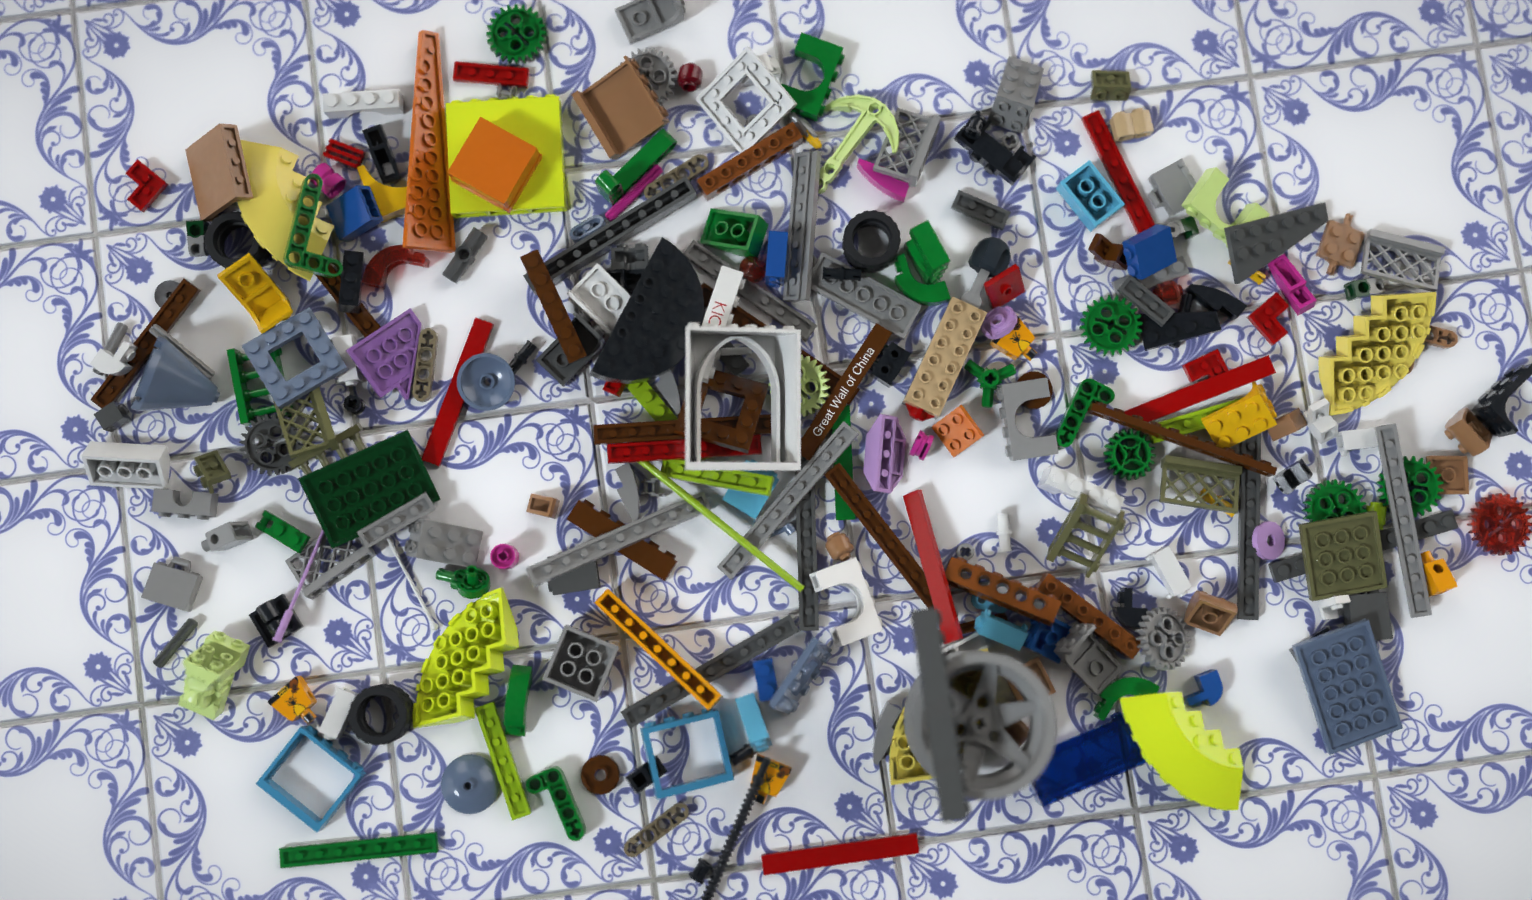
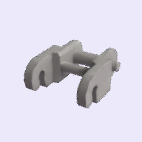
(512, 92)
(653, 494)

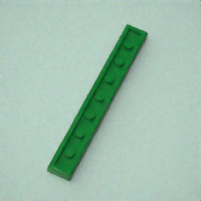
(358, 850)

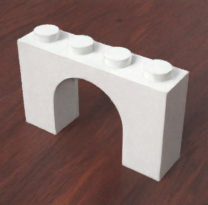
(1060, 481)
(866, 620)

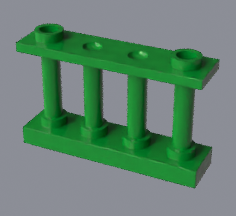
(242, 393)

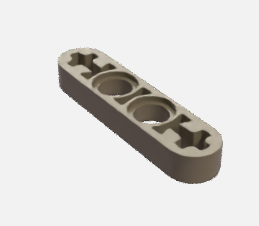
(674, 174)
(428, 365)
(656, 829)

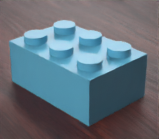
(1090, 196)

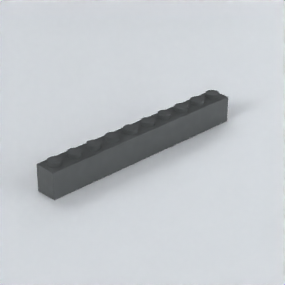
(618, 231)
(939, 716)

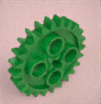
(504, 45)
(1118, 311)
(1412, 469)
(1350, 505)

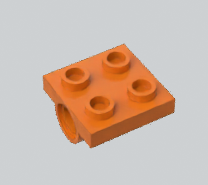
(957, 431)

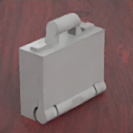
(1171, 186)
(173, 586)

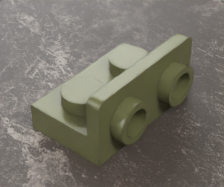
(1110, 85)
(211, 470)

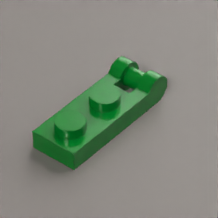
(283, 532)

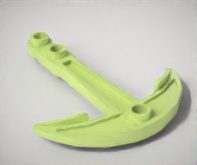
(867, 119)

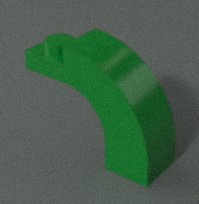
(920, 293)
(1120, 687)
(516, 700)

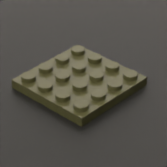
(1343, 555)

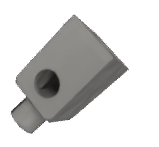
(227, 536)

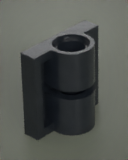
(268, 617)

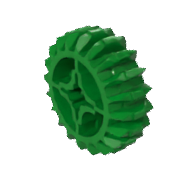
(1123, 449)

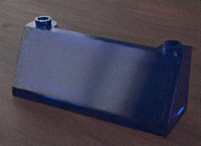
(1087, 761)

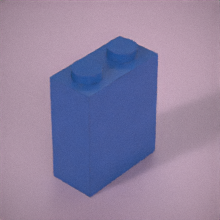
(354, 213)
(1149, 251)
(776, 258)
(765, 678)

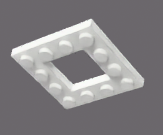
(779, 105)

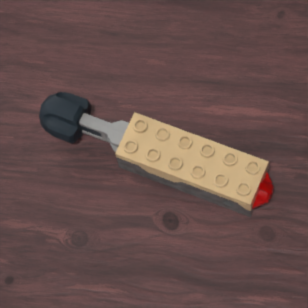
(954, 335)

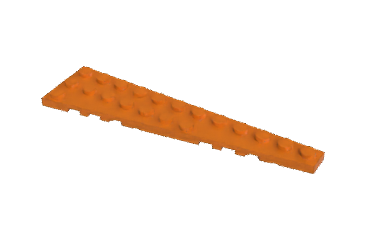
(427, 207)

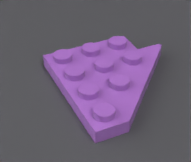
(389, 355)

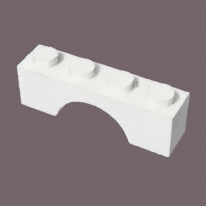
(346, 103)

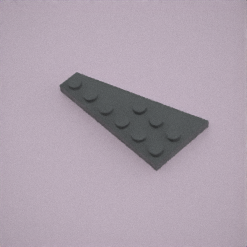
(1262, 240)

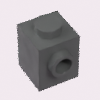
(112, 416)

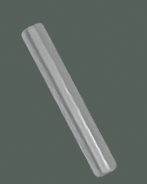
(157, 331)

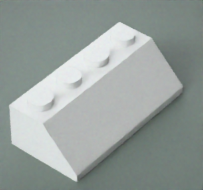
(127, 465)

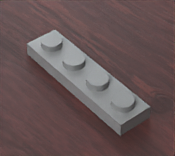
(1171, 272)
(396, 520)

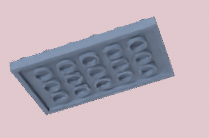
(1347, 686)

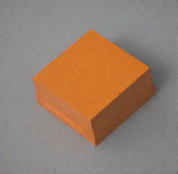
(494, 165)

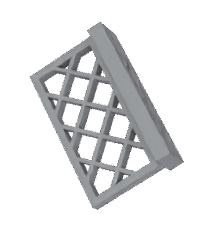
(920, 154)
(1402, 247)
(334, 573)

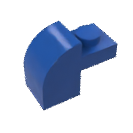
(1209, 691)

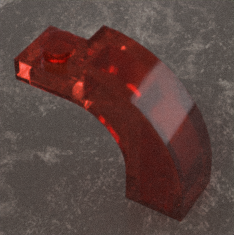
(386, 260)

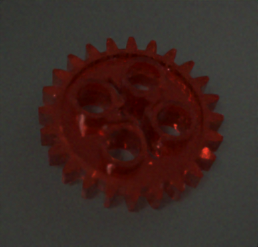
(1512, 537)

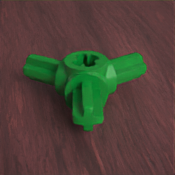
(982, 374)

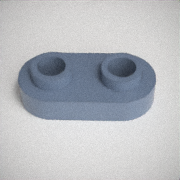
(586, 228)

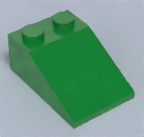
(734, 232)

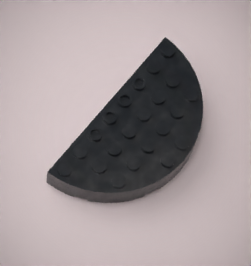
(653, 323)

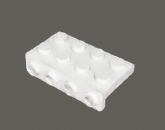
(600, 298)

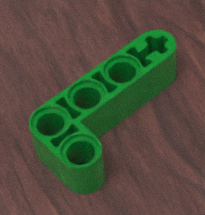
(1078, 415)
(560, 804)

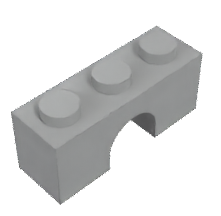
(168, 502)

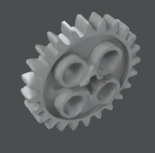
(658, 67)
(1163, 638)

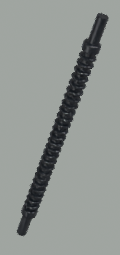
(758, 779)

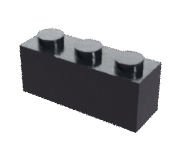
(351, 282)

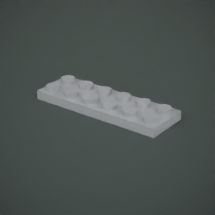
(866, 298)

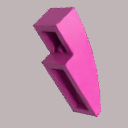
(890, 186)
(1292, 285)

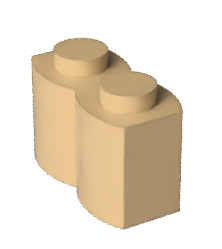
(1131, 125)

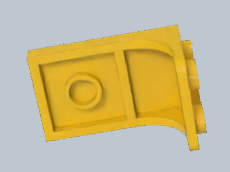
(256, 292)
(1241, 419)

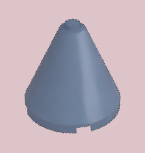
(172, 381)

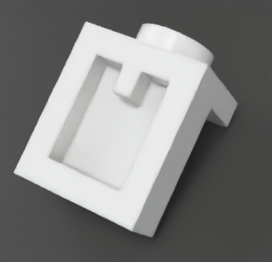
(1329, 606)

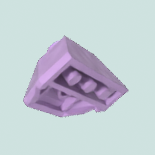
(884, 454)

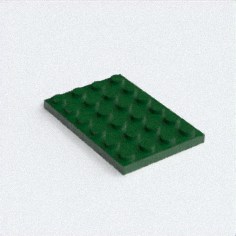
(366, 486)

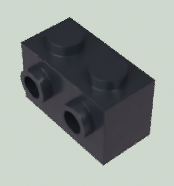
(890, 364)

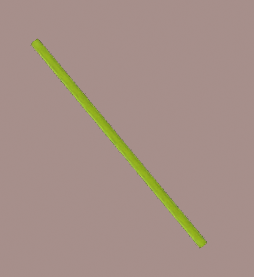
(722, 525)

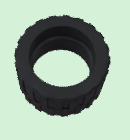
(878, 220)
(217, 234)
(358, 720)

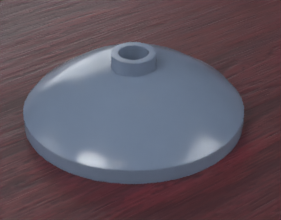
(472, 381)
(483, 781)

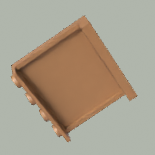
(622, 109)
(218, 170)

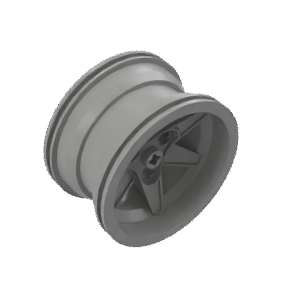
(1037, 704)

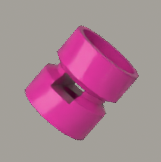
(332, 182)
(504, 556)

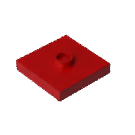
(1004, 287)

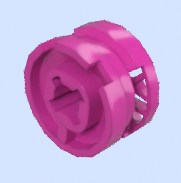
(919, 444)

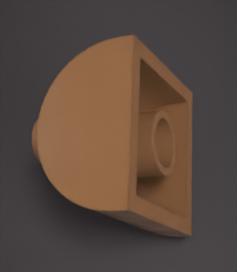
(1468, 432)
(1209, 612)

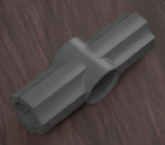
(472, 245)

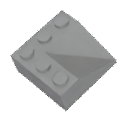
(581, 663)

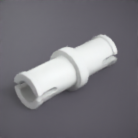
(1004, 532)

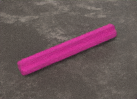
(633, 193)

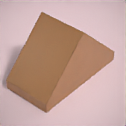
(1287, 424)
(543, 506)

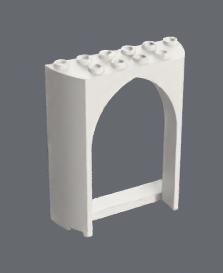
(782, 360)

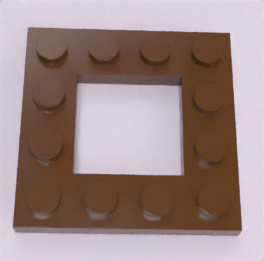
(732, 438)

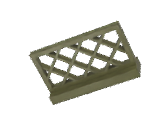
(322, 419)
(1198, 468)

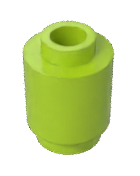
(1381, 512)

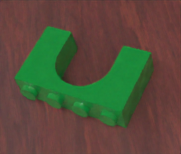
(827, 58)
(927, 253)

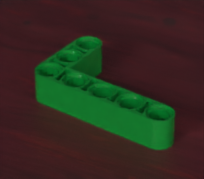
(652, 153)
(305, 230)

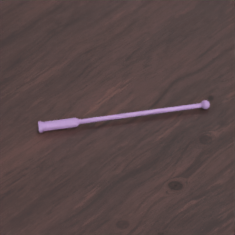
(288, 613)

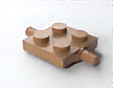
(1340, 244)

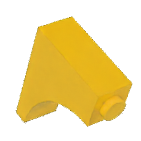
(389, 199)

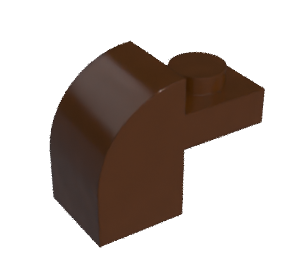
(1108, 253)

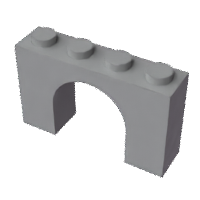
(1011, 397)

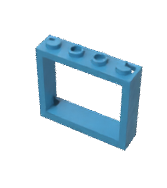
(671, 722)
(290, 802)

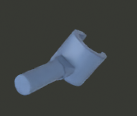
(788, 528)

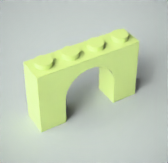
(1202, 204)

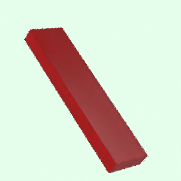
(491, 74)

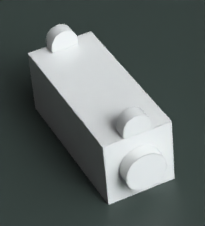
(352, 375)
(1356, 440)
(1170, 572)
(337, 714)

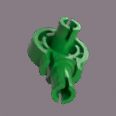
(466, 581)

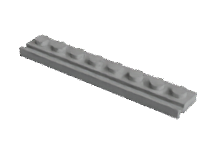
(802, 226)

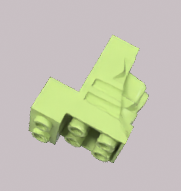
(211, 673)

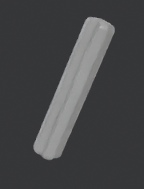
(114, 341)

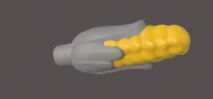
(806, 130)

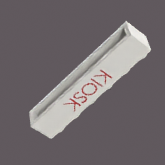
(720, 307)

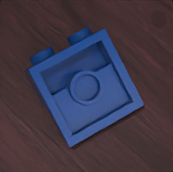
(1043, 638)

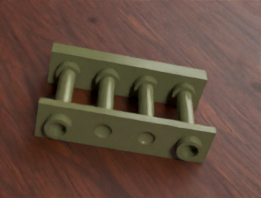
(351, 433)
(1074, 521)

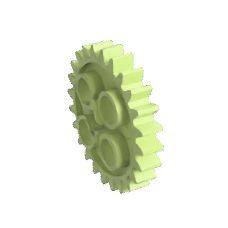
(812, 373)

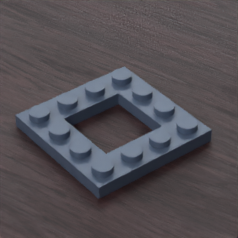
(284, 391)
(800, 676)

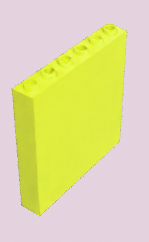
(530, 119)

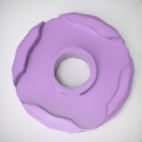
(1005, 326)
(1276, 540)

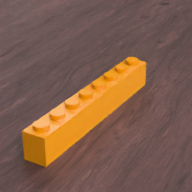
(659, 649)

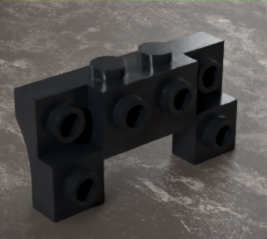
(994, 156)

